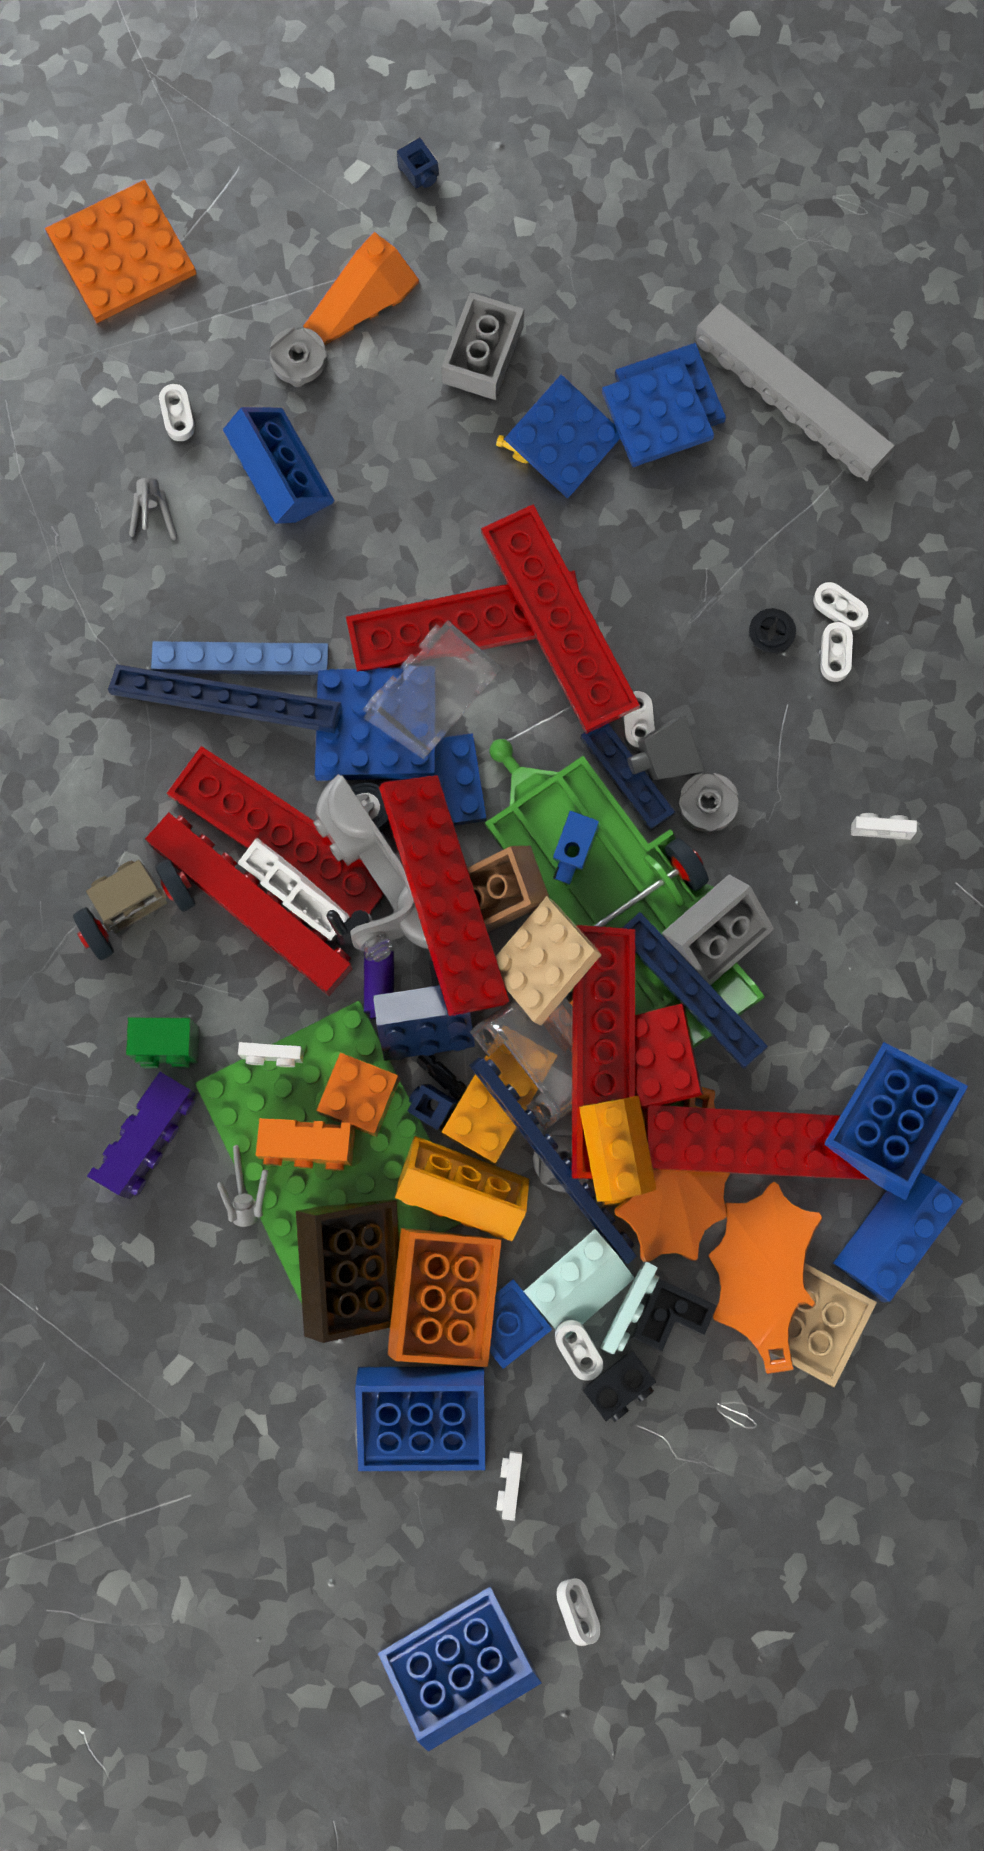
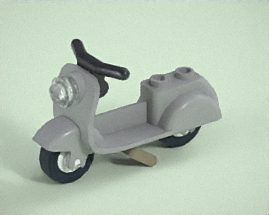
(354, 825)

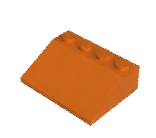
(444, 1298)

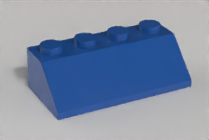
(277, 463)
(897, 1237)

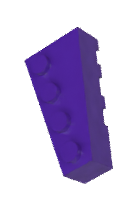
(144, 1137)

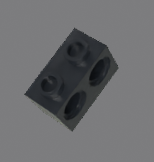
(614, 1379)

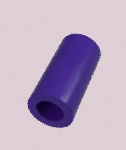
(377, 981)

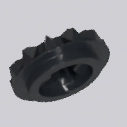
(766, 619)

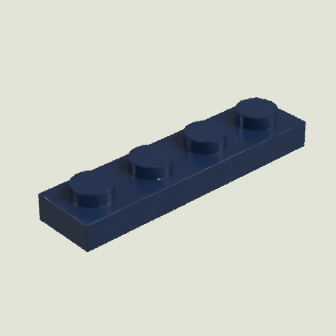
(636, 788)

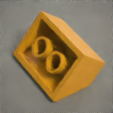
(617, 1149)

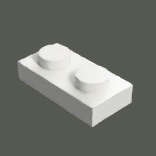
(871, 826)
(283, 1055)
(508, 1499)

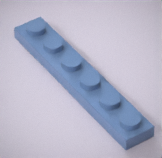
(239, 658)

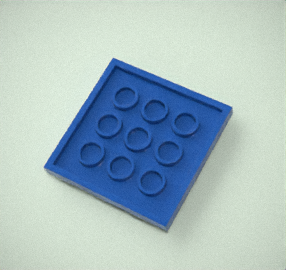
(357, 746)

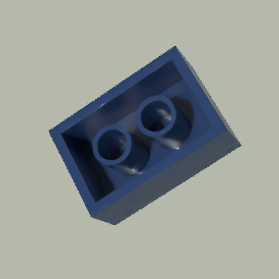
(419, 1024)

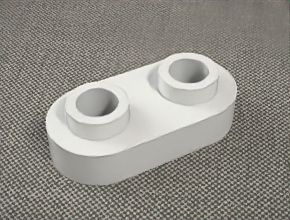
(176, 414)
(843, 604)
(836, 652)
(639, 720)
(578, 1348)
(578, 1612)

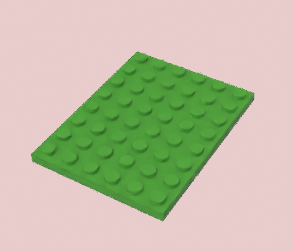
(249, 1092)

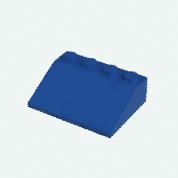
(896, 1119)
(420, 1418)
(458, 1669)

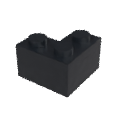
(669, 1306)

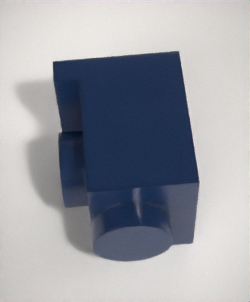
(418, 164)
(421, 1106)

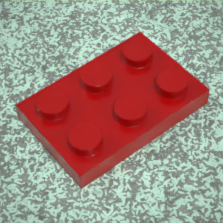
(665, 1057)

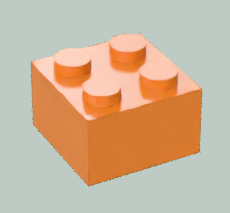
(358, 1094)

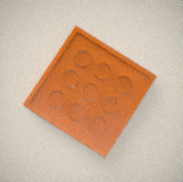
(120, 251)

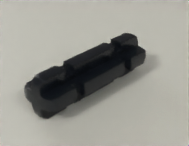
(442, 1075)

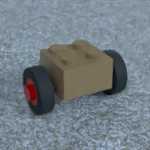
(128, 898)

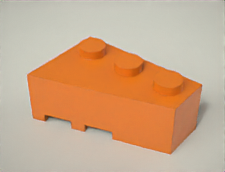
(305, 1143)

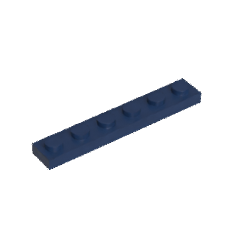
(695, 993)

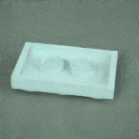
(630, 1309)

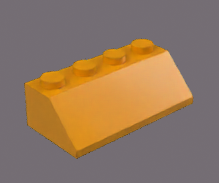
(463, 1189)

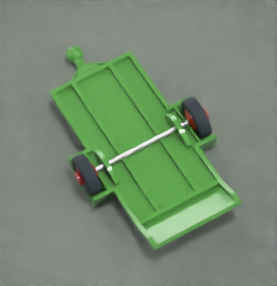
(620, 873)

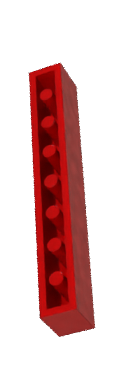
(249, 904)

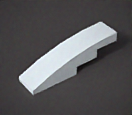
(291, 886)

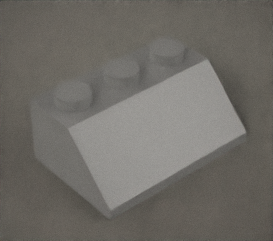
(719, 928)

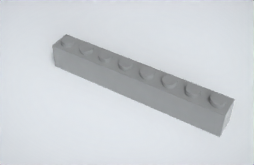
(793, 392)

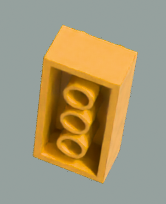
(479, 1120)

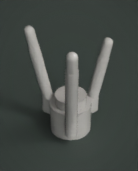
(147, 497)
(244, 1209)

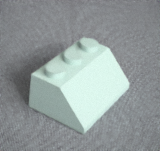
(579, 1282)

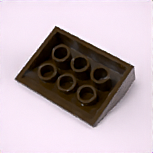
(347, 1268)

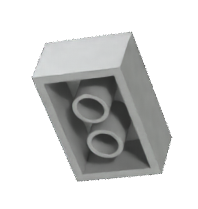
(482, 346)

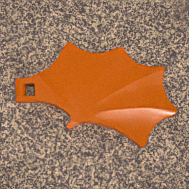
(679, 1209)
(764, 1271)

